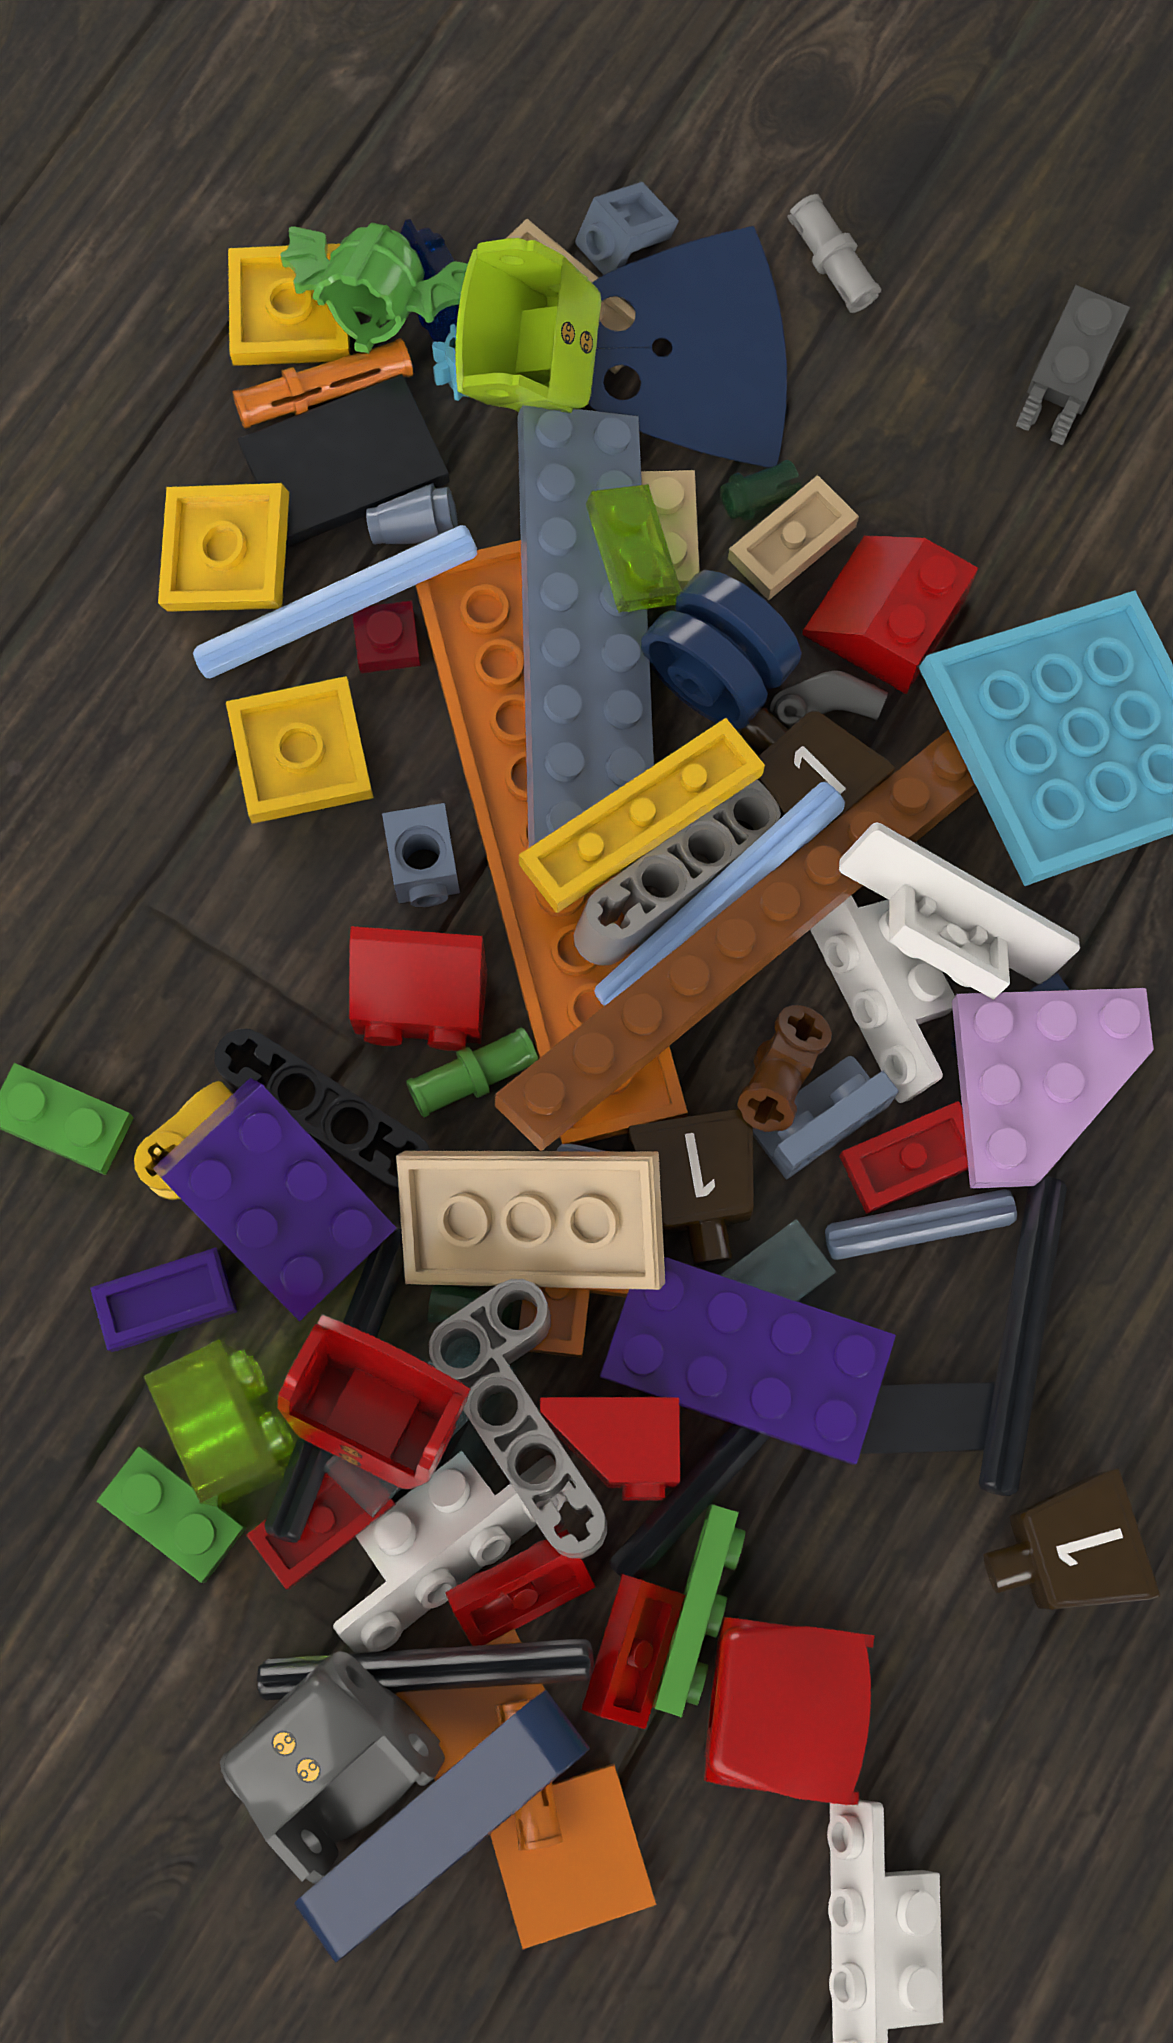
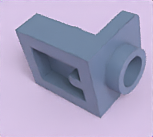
(623, 224)

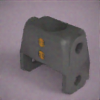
(328, 1762)

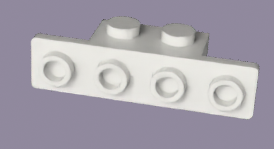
(954, 917)
(885, 992)
(435, 1543)
(881, 1933)

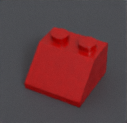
(892, 606)
(417, 987)
(621, 1440)

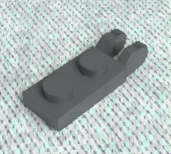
(1073, 359)

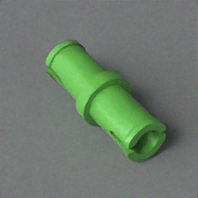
(472, 1072)

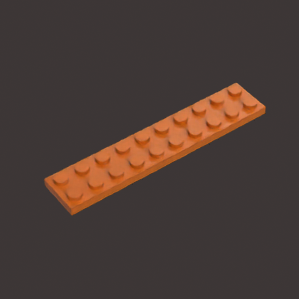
(479, 655)

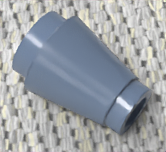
(413, 517)

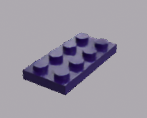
(751, 1359)

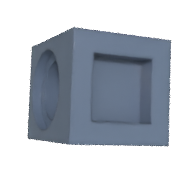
(421, 830)

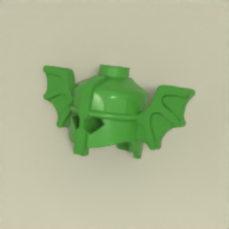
(372, 275)

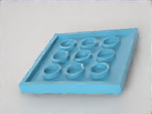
(1065, 732)

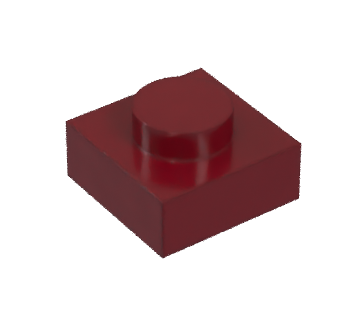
(386, 637)

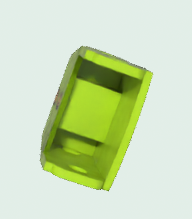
(526, 328)

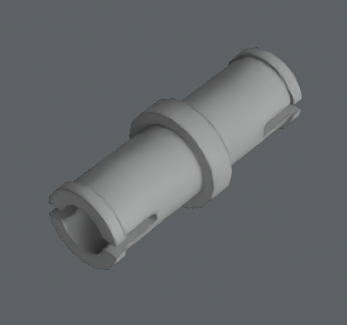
(834, 253)

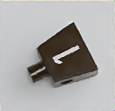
(811, 754)
(702, 1177)
(1076, 1548)

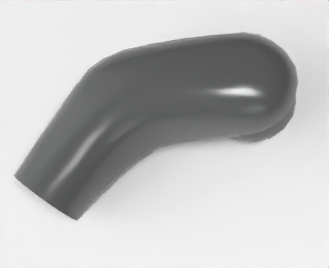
(826, 693)

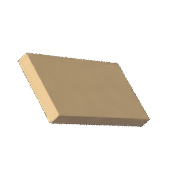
(532, 1218)

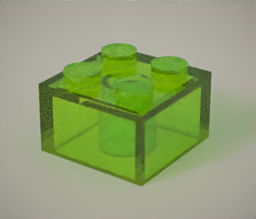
(220, 1422)

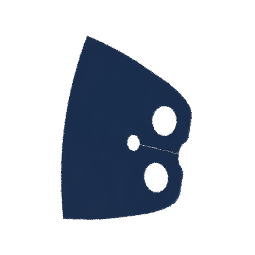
(728, 357)

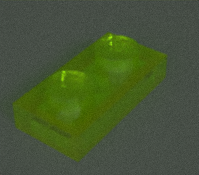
(633, 548)

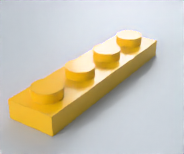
(641, 815)

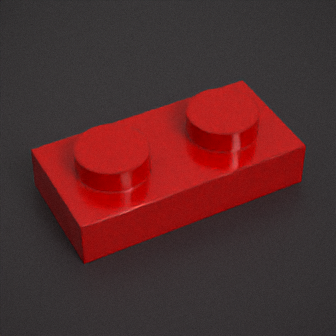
(908, 1158)
(329, 1528)
(517, 1591)
(633, 1652)

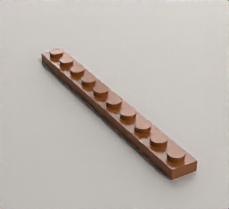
(725, 951)

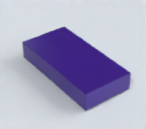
(163, 1300)

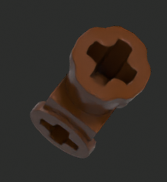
(783, 1067)

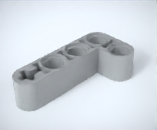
(674, 873)
(528, 1428)

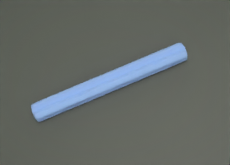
(335, 601)
(754, 864)

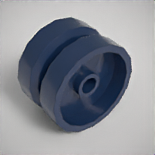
(721, 648)

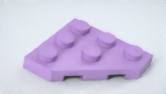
(1041, 1072)

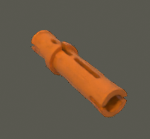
(321, 383)

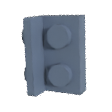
(827, 1114)

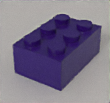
(275, 1198)

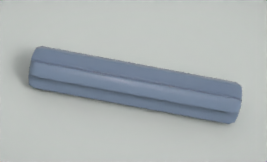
(920, 1224)

